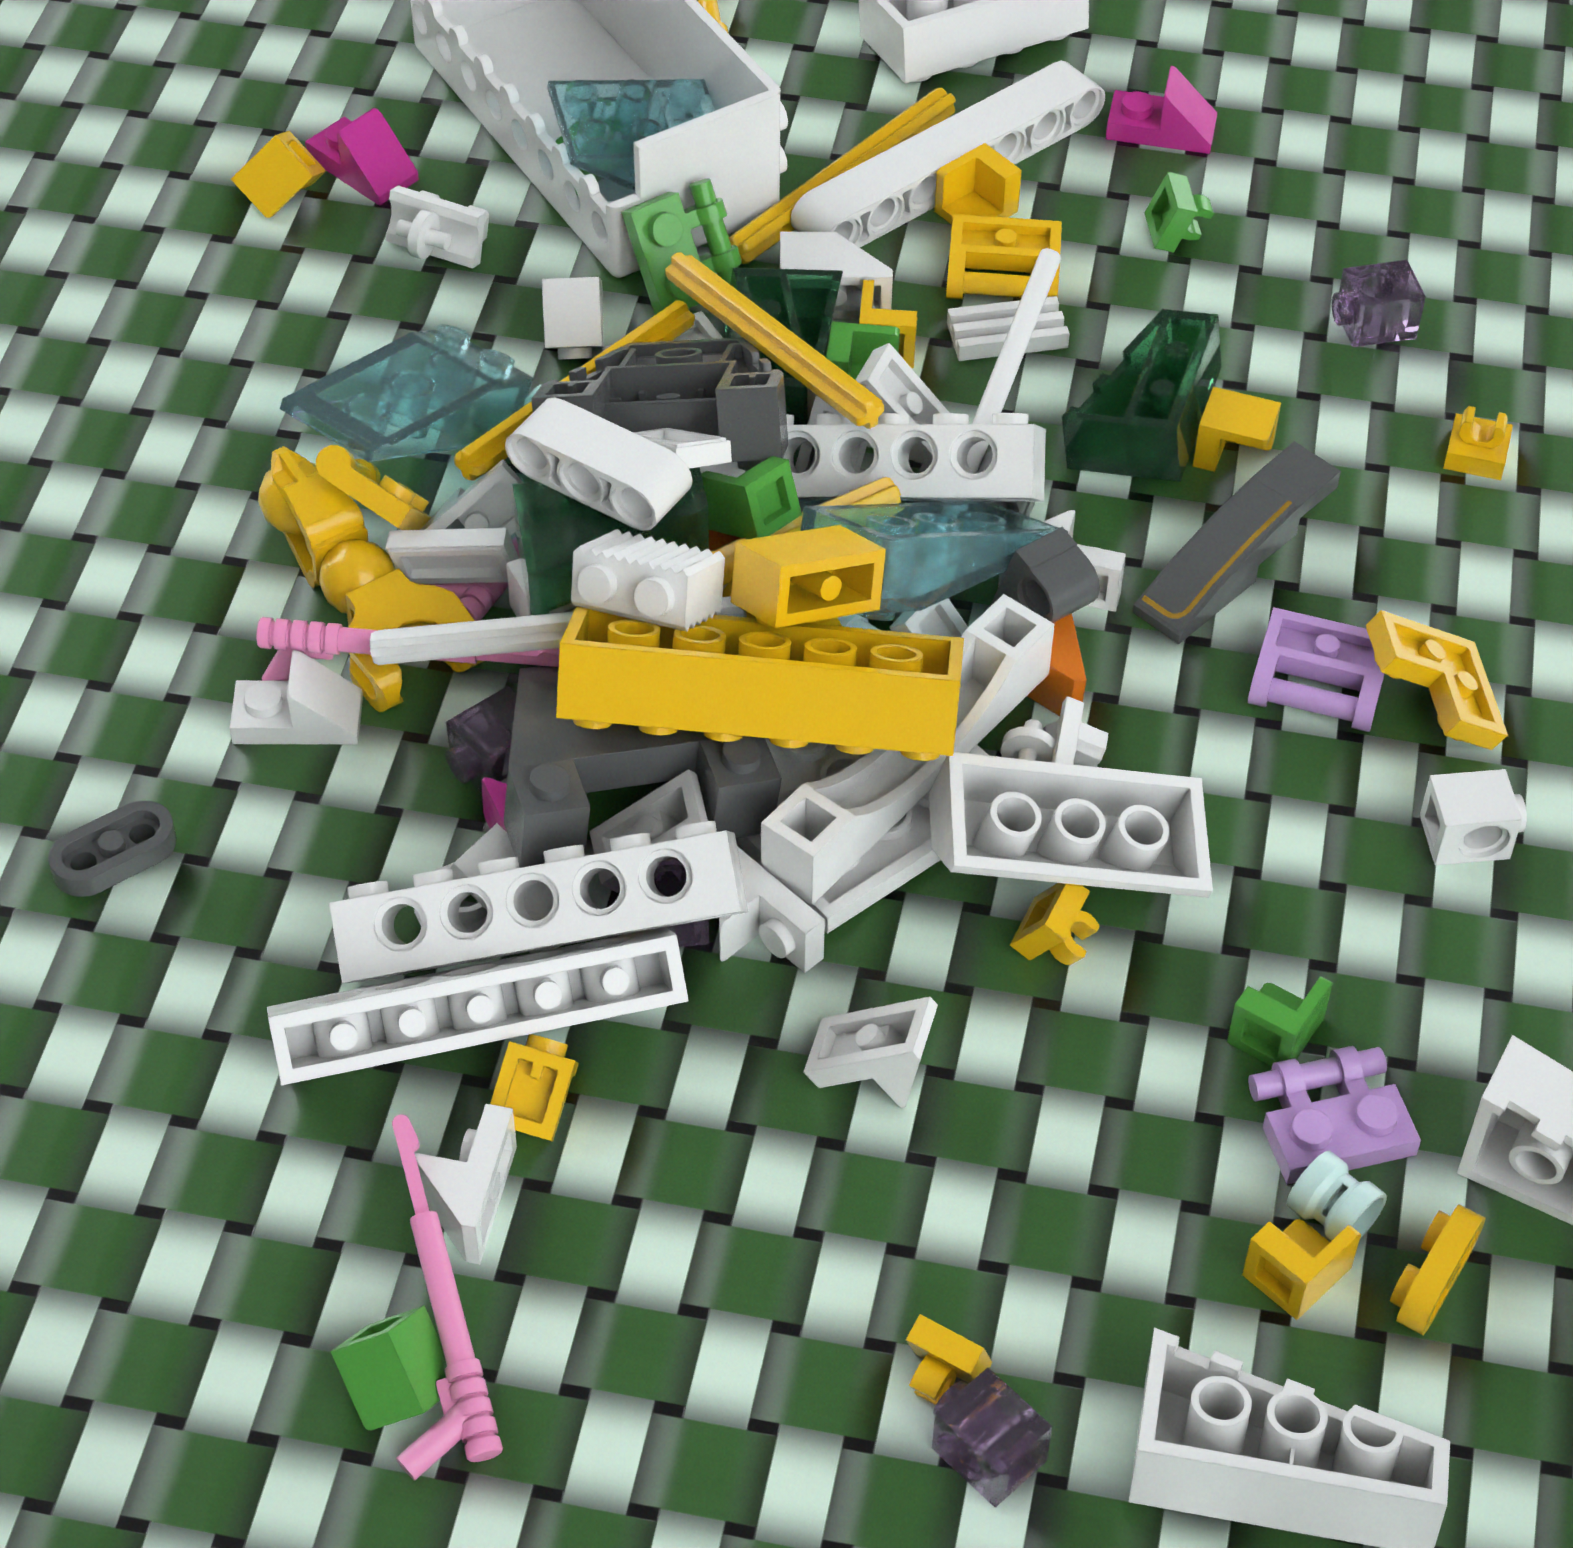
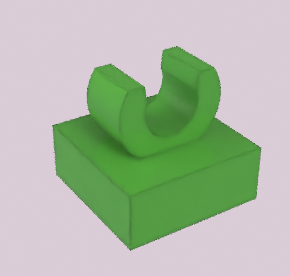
(1173, 213)

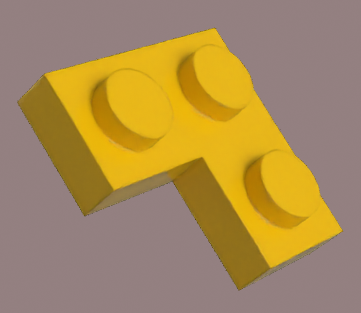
(1450, 671)

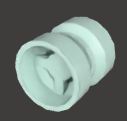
(1335, 1197)

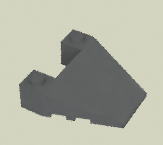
(686, 386)
(560, 762)

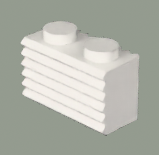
(648, 580)

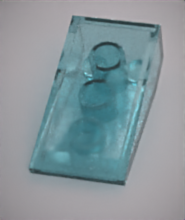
(413, 396)
(932, 546)

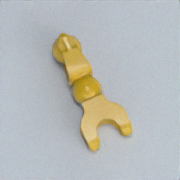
(354, 574)

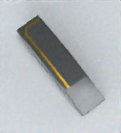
(1234, 541)

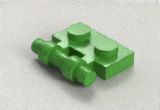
(664, 228)

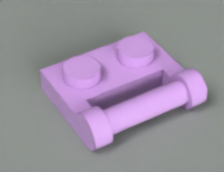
(1322, 653)

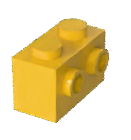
(807, 576)

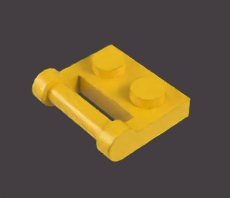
(1001, 246)
(364, 484)

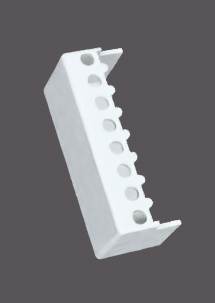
(508, 50)

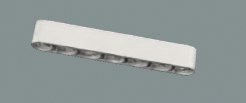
(903, 179)

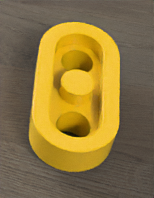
(1425, 1289)

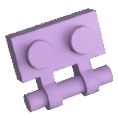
(1357, 1126)

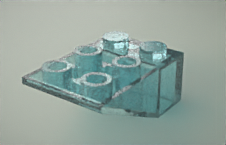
(607, 116)

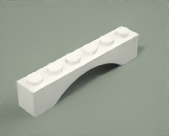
(841, 817)

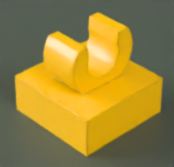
(1478, 445)
(1052, 920)
(944, 1358)

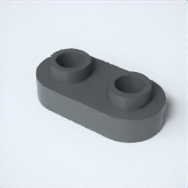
(111, 848)

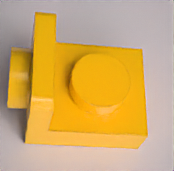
(535, 1084)

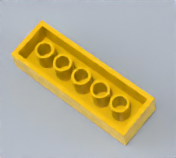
(764, 682)

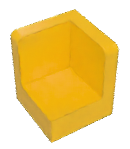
(277, 173)
(978, 185)
(902, 319)
(1234, 419)
(1298, 1263)

